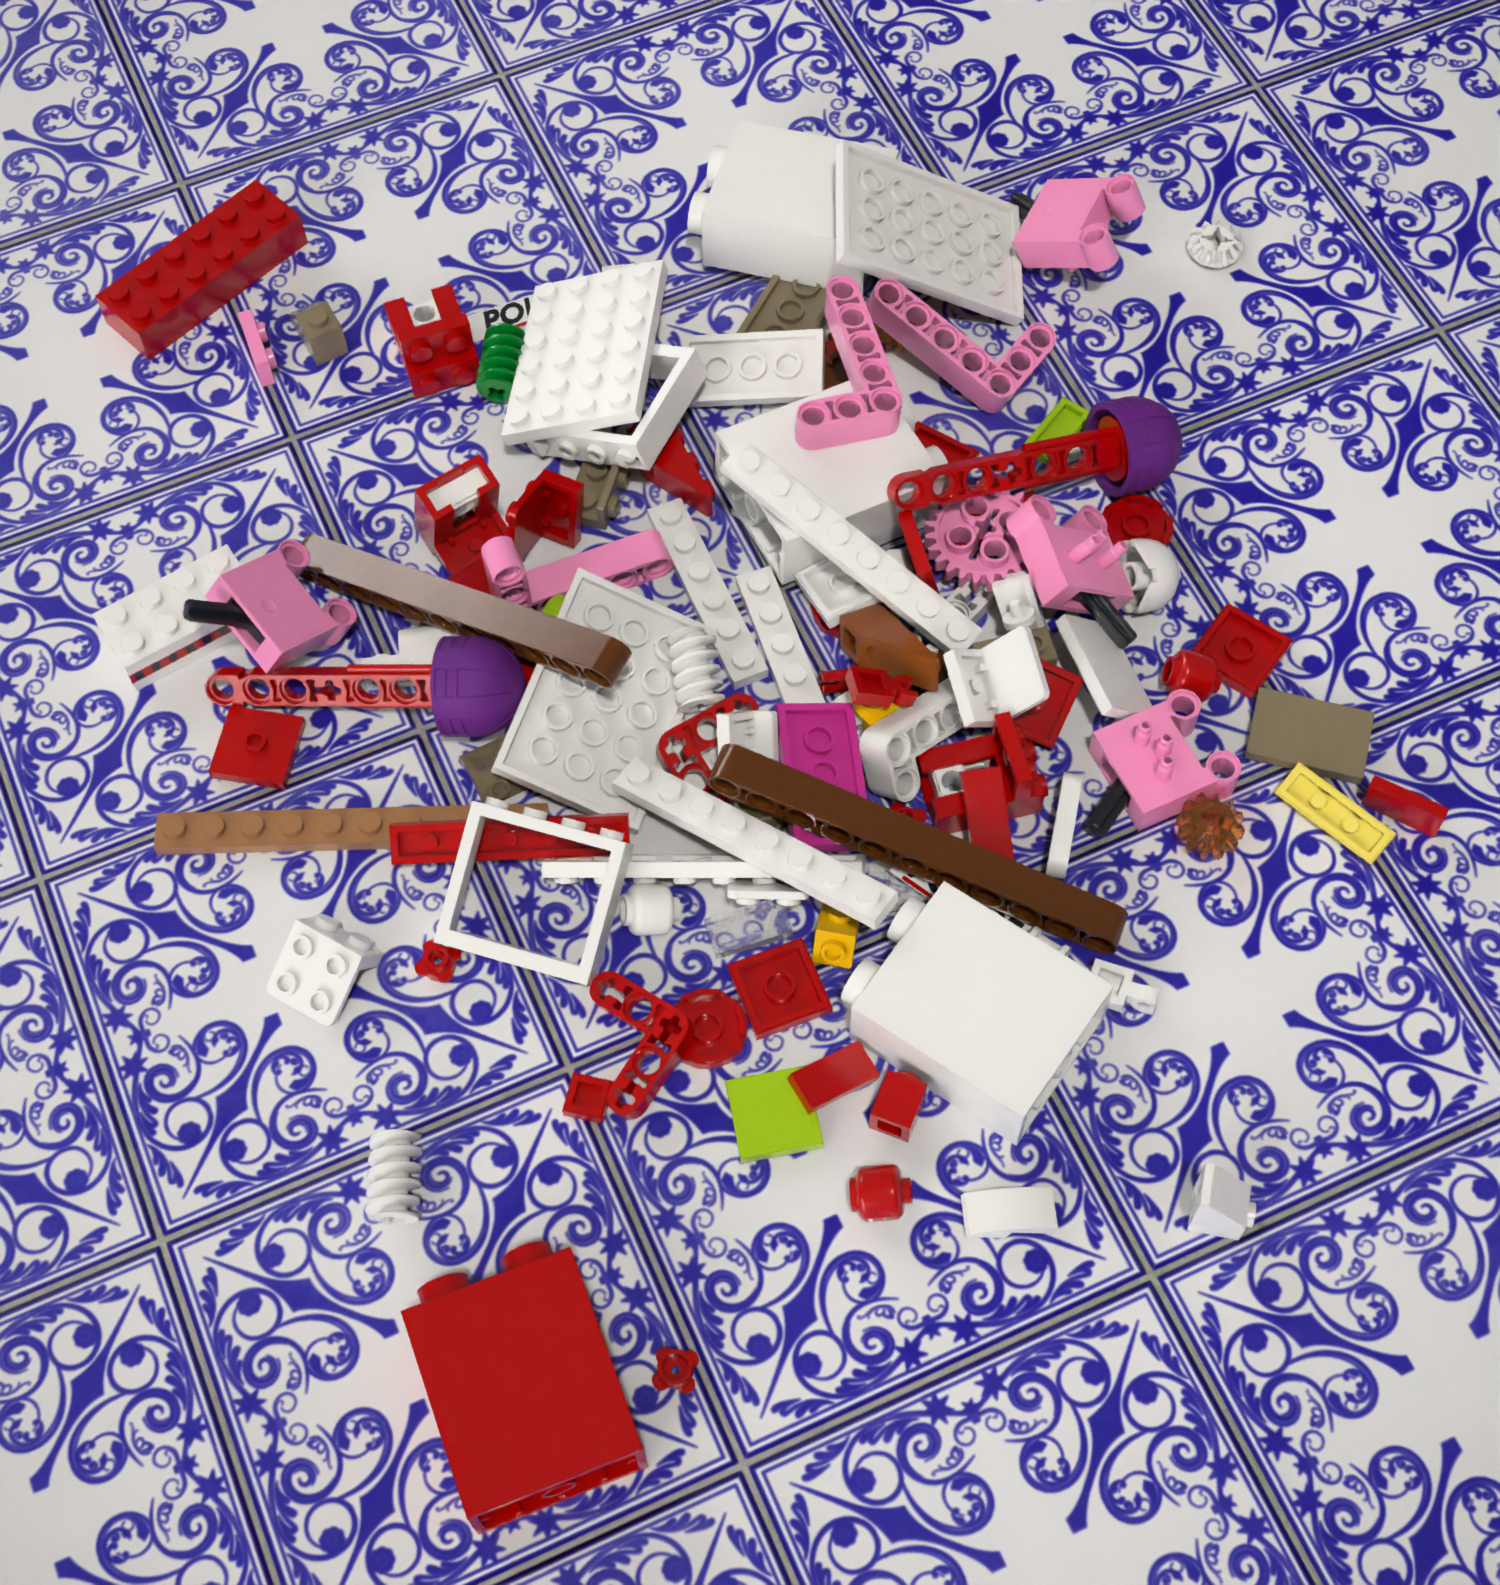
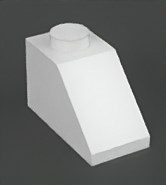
(1220, 1204)

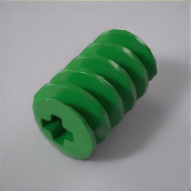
(499, 361)

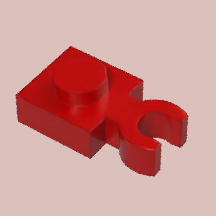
(874, 688)

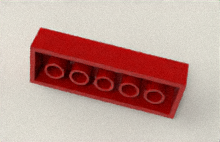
(202, 269)

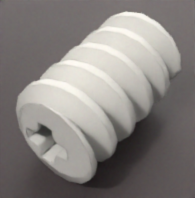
(693, 669)
(391, 1178)

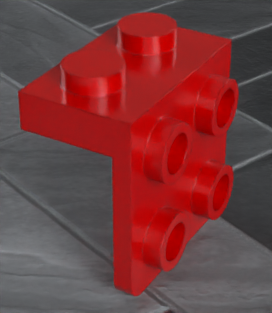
(547, 509)

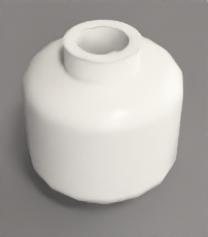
(649, 909)

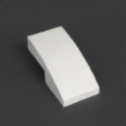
(1008, 1211)

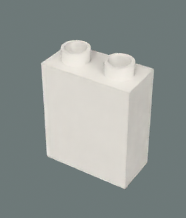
(773, 206)
(845, 477)
(975, 1009)

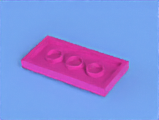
(824, 744)

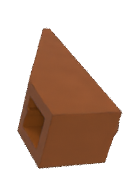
(880, 641)

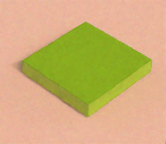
(770, 1117)

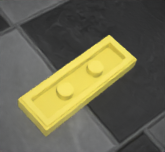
(1335, 813)

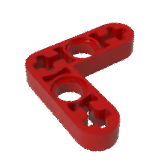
(694, 745)
(654, 1029)

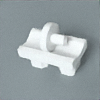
(1018, 601)

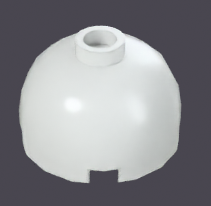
(1151, 574)

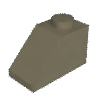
(319, 331)

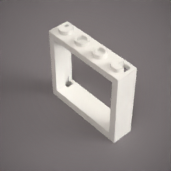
(683, 376)
(569, 829)

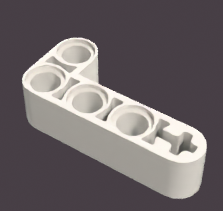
(896, 740)

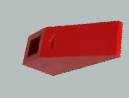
(679, 474)

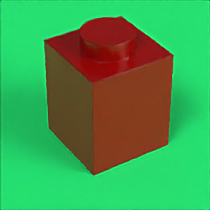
(898, 1104)

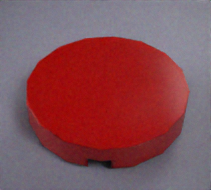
(1138, 518)
(718, 1028)

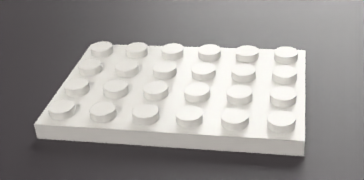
(927, 233)
(586, 353)
(580, 736)

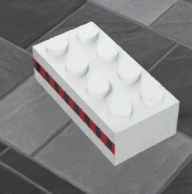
(149, 624)

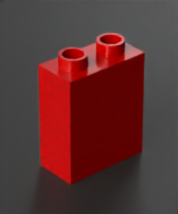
(521, 1386)

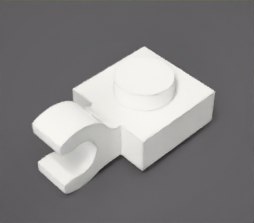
(1125, 990)

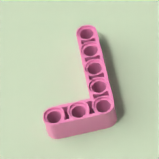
(959, 349)
(876, 401)
(622, 562)

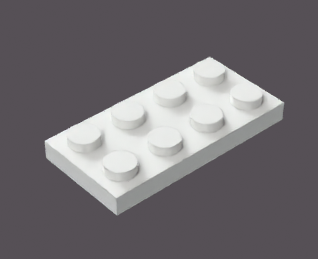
(759, 367)

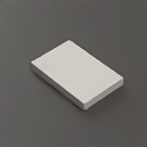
(1103, 667)

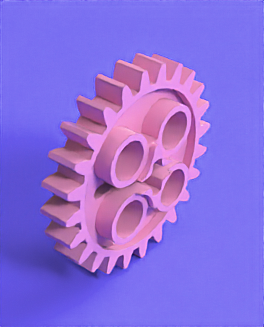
(954, 524)

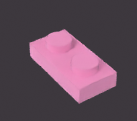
(255, 337)

